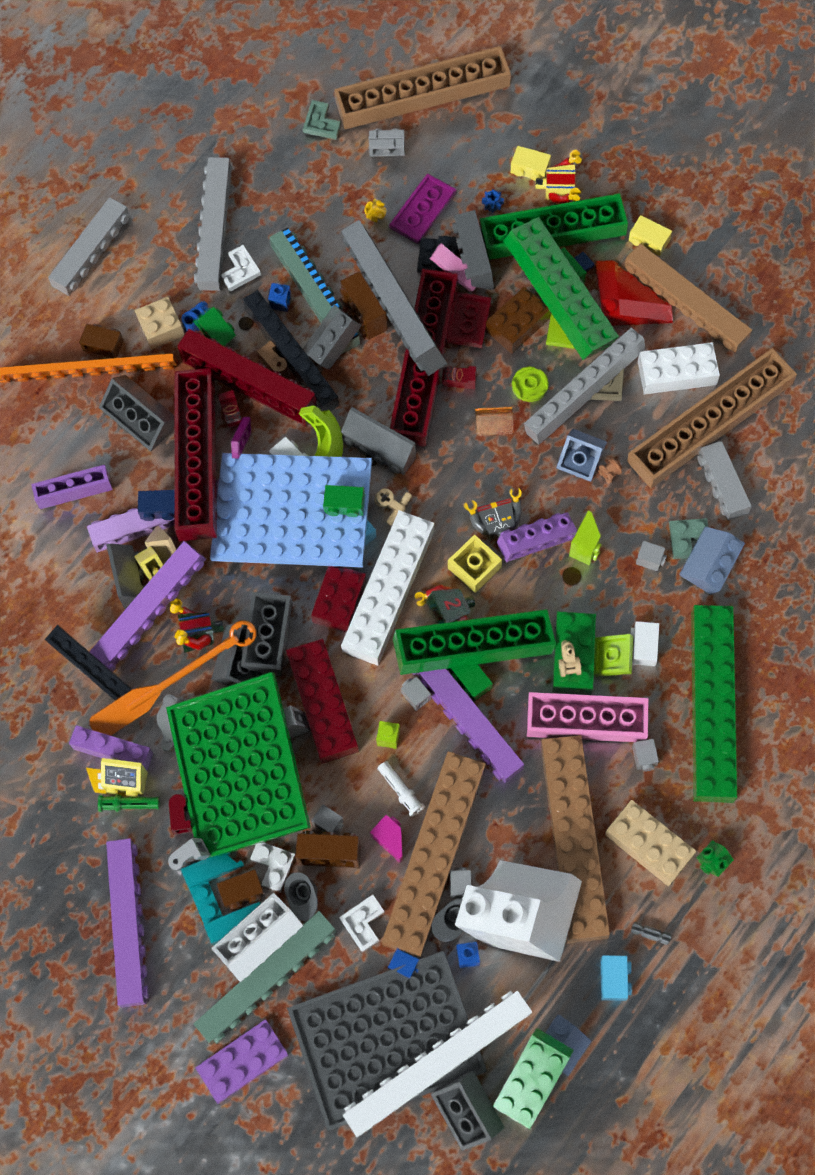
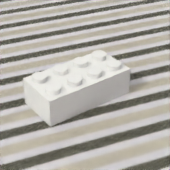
(678, 368)
(257, 937)

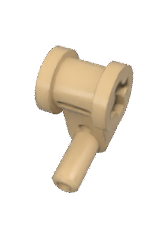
(391, 503)
(569, 663)

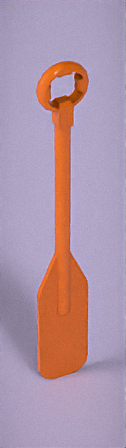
(141, 699)

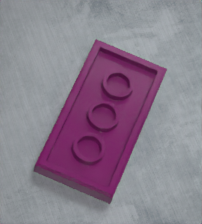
(422, 208)

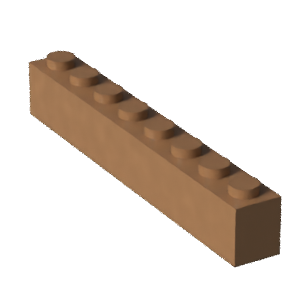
(687, 298)

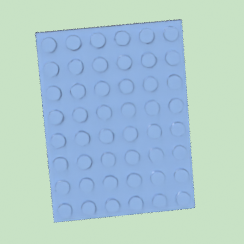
(276, 514)

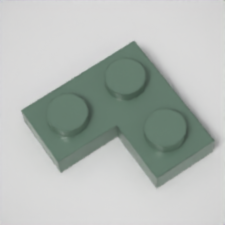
(318, 124)
(682, 533)

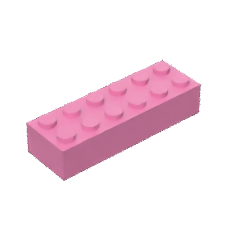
(587, 715)

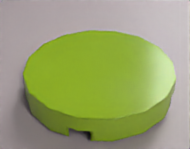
(530, 384)

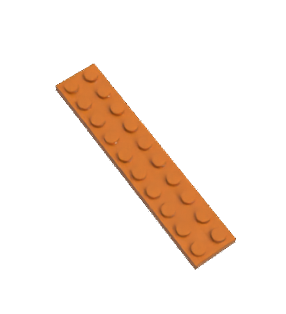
(94, 367)

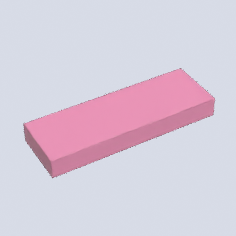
(452, 264)

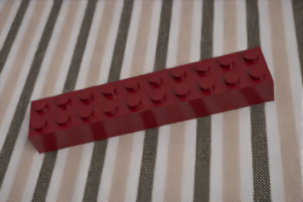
(416, 389)
(195, 455)

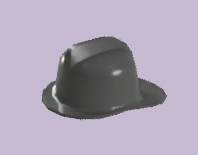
(301, 895)
(444, 922)

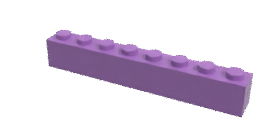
(148, 605)
(472, 723)
(126, 923)

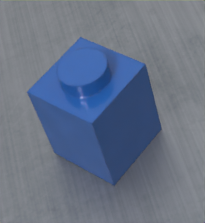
(401, 958)

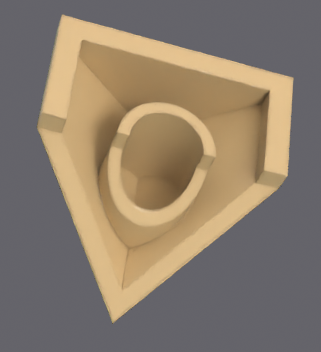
(161, 544)

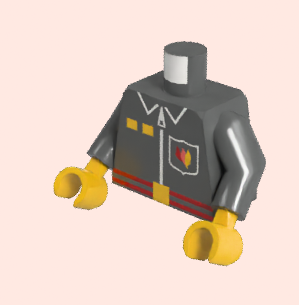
(496, 516)

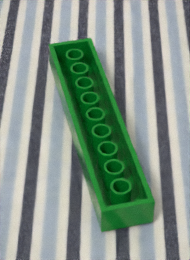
(713, 704)

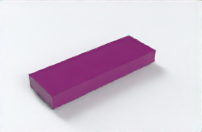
(241, 437)

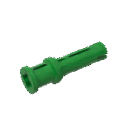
(118, 803)

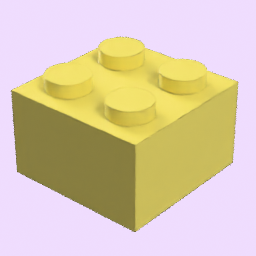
(474, 563)

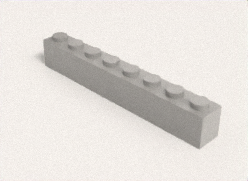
(213, 224)
(584, 386)

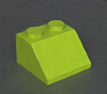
(586, 543)

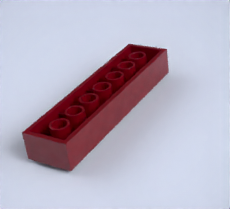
(246, 376)

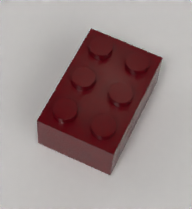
(338, 598)

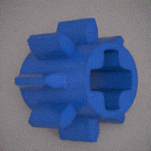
(492, 201)

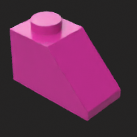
(389, 836)

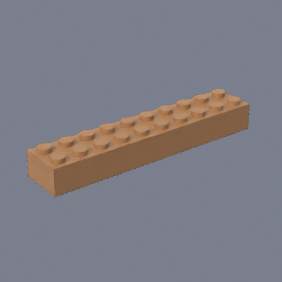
(422, 87)
(711, 418)
(575, 834)
(433, 855)

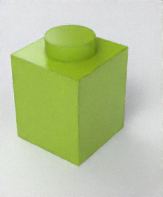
(388, 734)

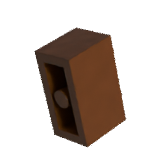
(101, 340)
(241, 890)

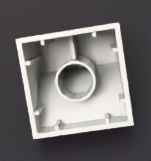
(521, 909)

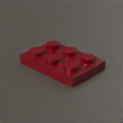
(468, 320)

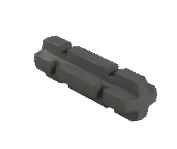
(651, 933)

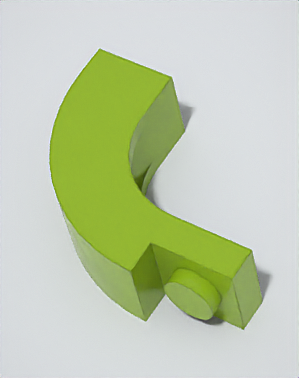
(327, 430)

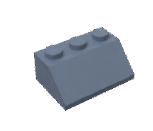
(712, 559)

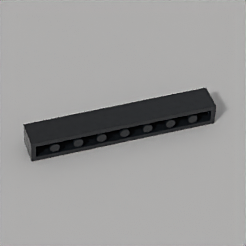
(290, 350)

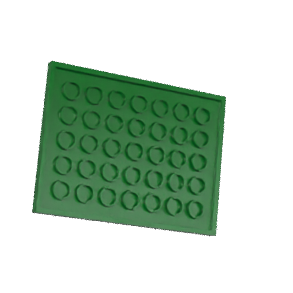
(238, 766)

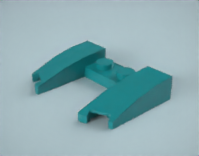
(197, 879)

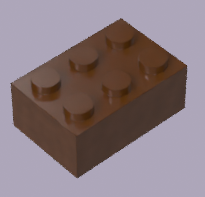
(363, 305)
(518, 320)
(328, 849)

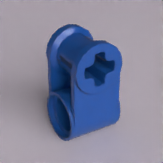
(191, 315)

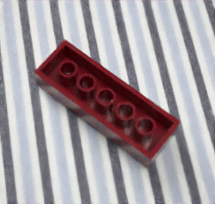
(322, 701)

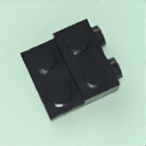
(427, 248)

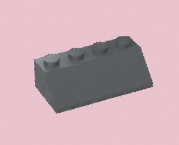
(473, 249)
(137, 412)
(378, 441)
(271, 619)

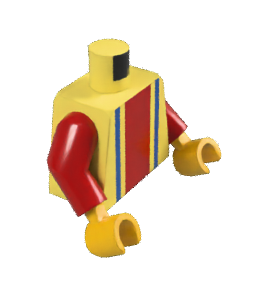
(561, 181)

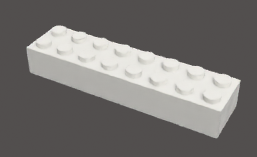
(388, 588)

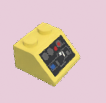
(123, 777)

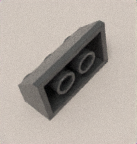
(331, 337)
(125, 572)
(228, 663)
(467, 1111)

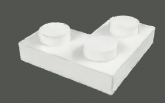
(244, 269)
(278, 864)
(358, 920)

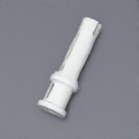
(406, 795)

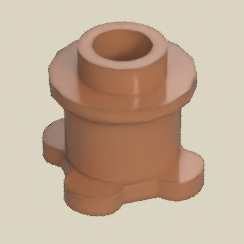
(610, 470)

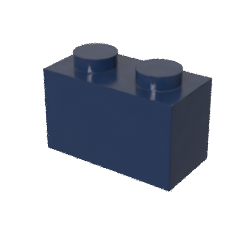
(156, 505)

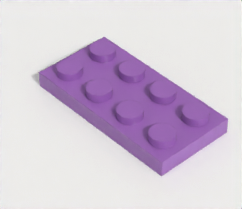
(241, 1061)

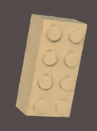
(650, 843)

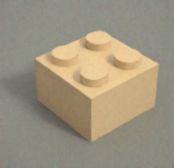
(159, 323)

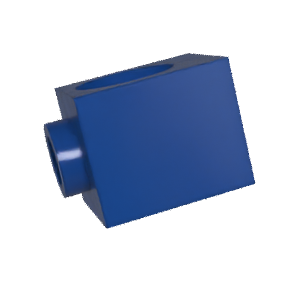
(279, 297)
(468, 955)

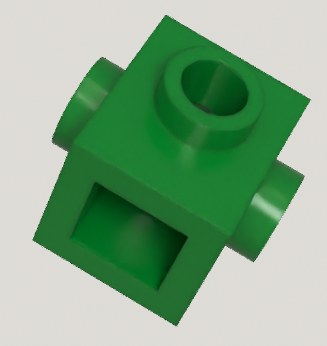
(714, 859)

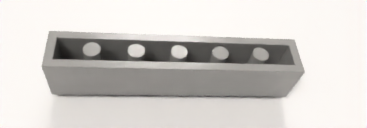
(89, 246)

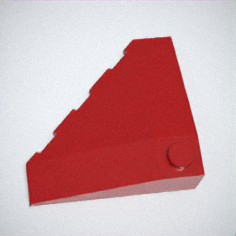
(626, 299)

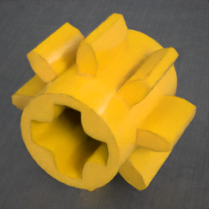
(375, 210)

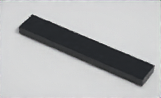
(87, 663)

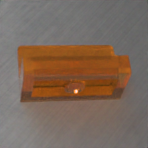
(494, 421)

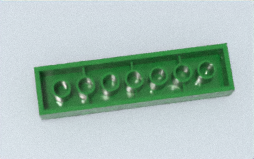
(566, 223)
(560, 288)
(473, 641)

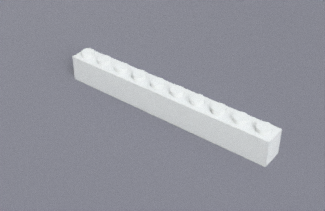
(436, 1064)

